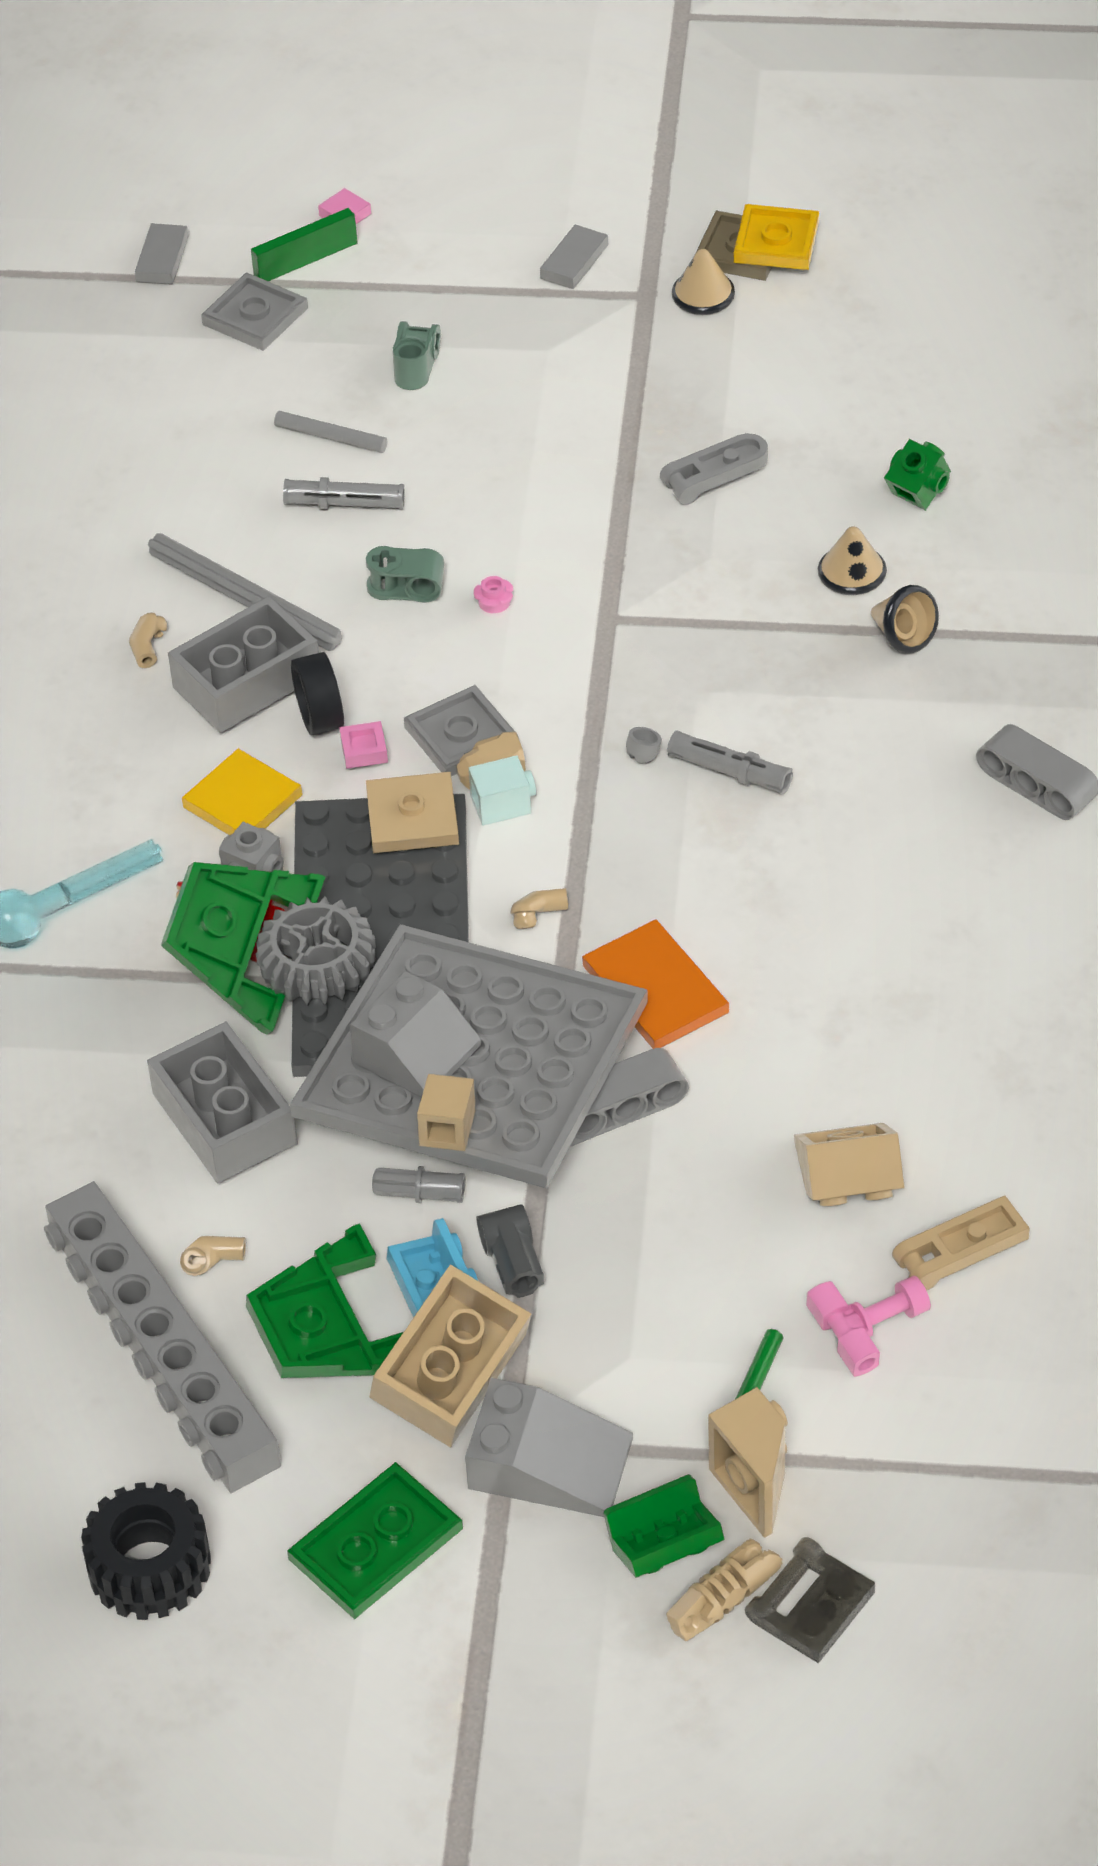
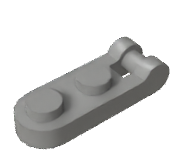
(715, 466)

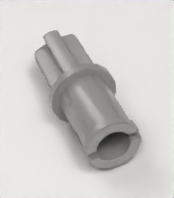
(419, 1184)

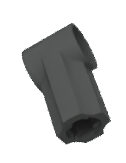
(509, 1240)

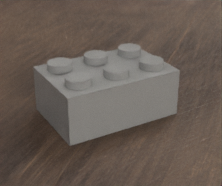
(240, 663)
(222, 1102)

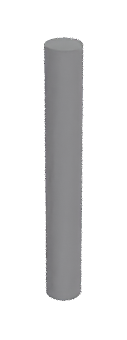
(330, 431)

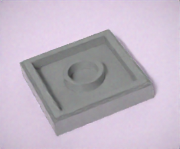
(254, 311)
(455, 726)

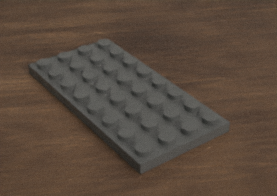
(388, 888)

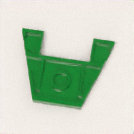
(219, 924)
(309, 1319)

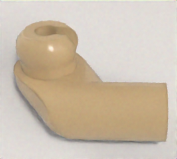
(537, 902)

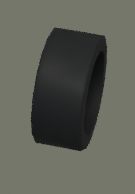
(317, 693)

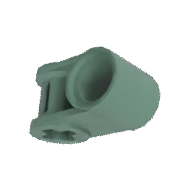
(415, 354)
(408, 574)

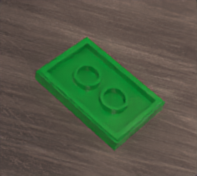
(375, 1540)

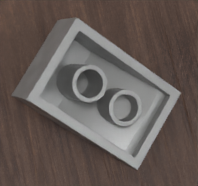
(545, 1450)

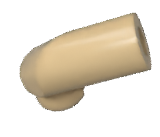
(140, 640)
(209, 1250)

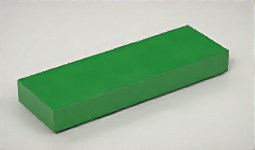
(304, 245)

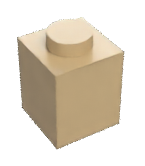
(446, 1112)

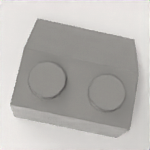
(412, 1034)

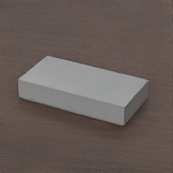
(161, 253)
(574, 256)

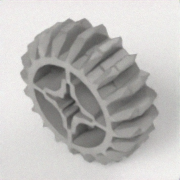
(319, 960)

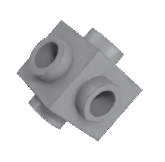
(252, 849)

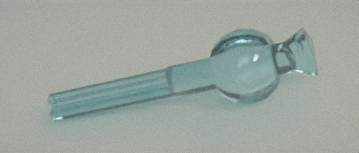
(23, 912)

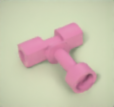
(854, 1323)

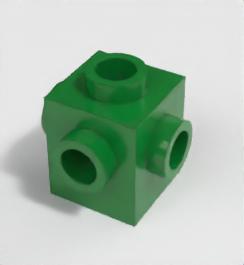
(918, 473)

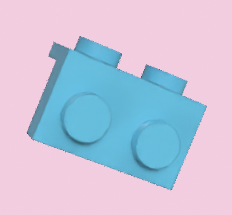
(423, 1262)

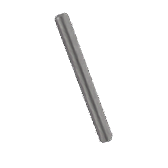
(237, 586)

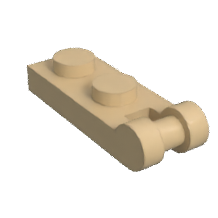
(962, 1241)

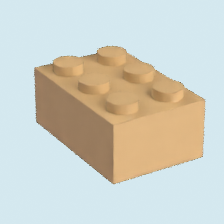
(449, 1355)

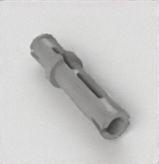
(343, 493)
(745, 767)

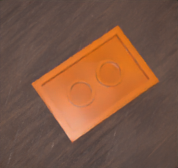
(677, 989)

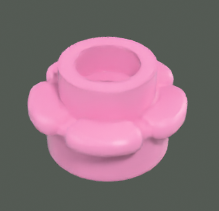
(494, 594)

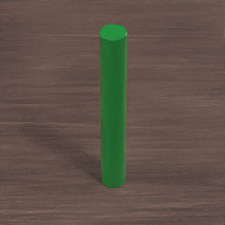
(762, 1361)

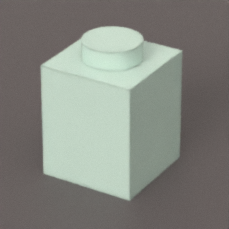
(501, 790)

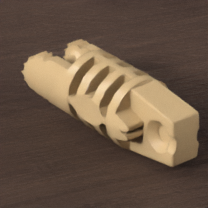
(722, 1589)

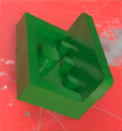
(661, 1526)

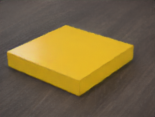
(776, 236)
(241, 792)

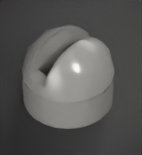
(643, 744)

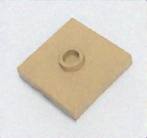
(412, 812)

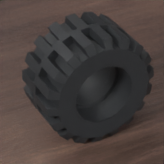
(149, 1583)

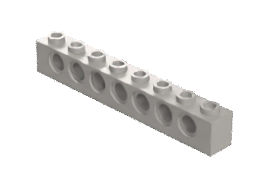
(121, 1274)

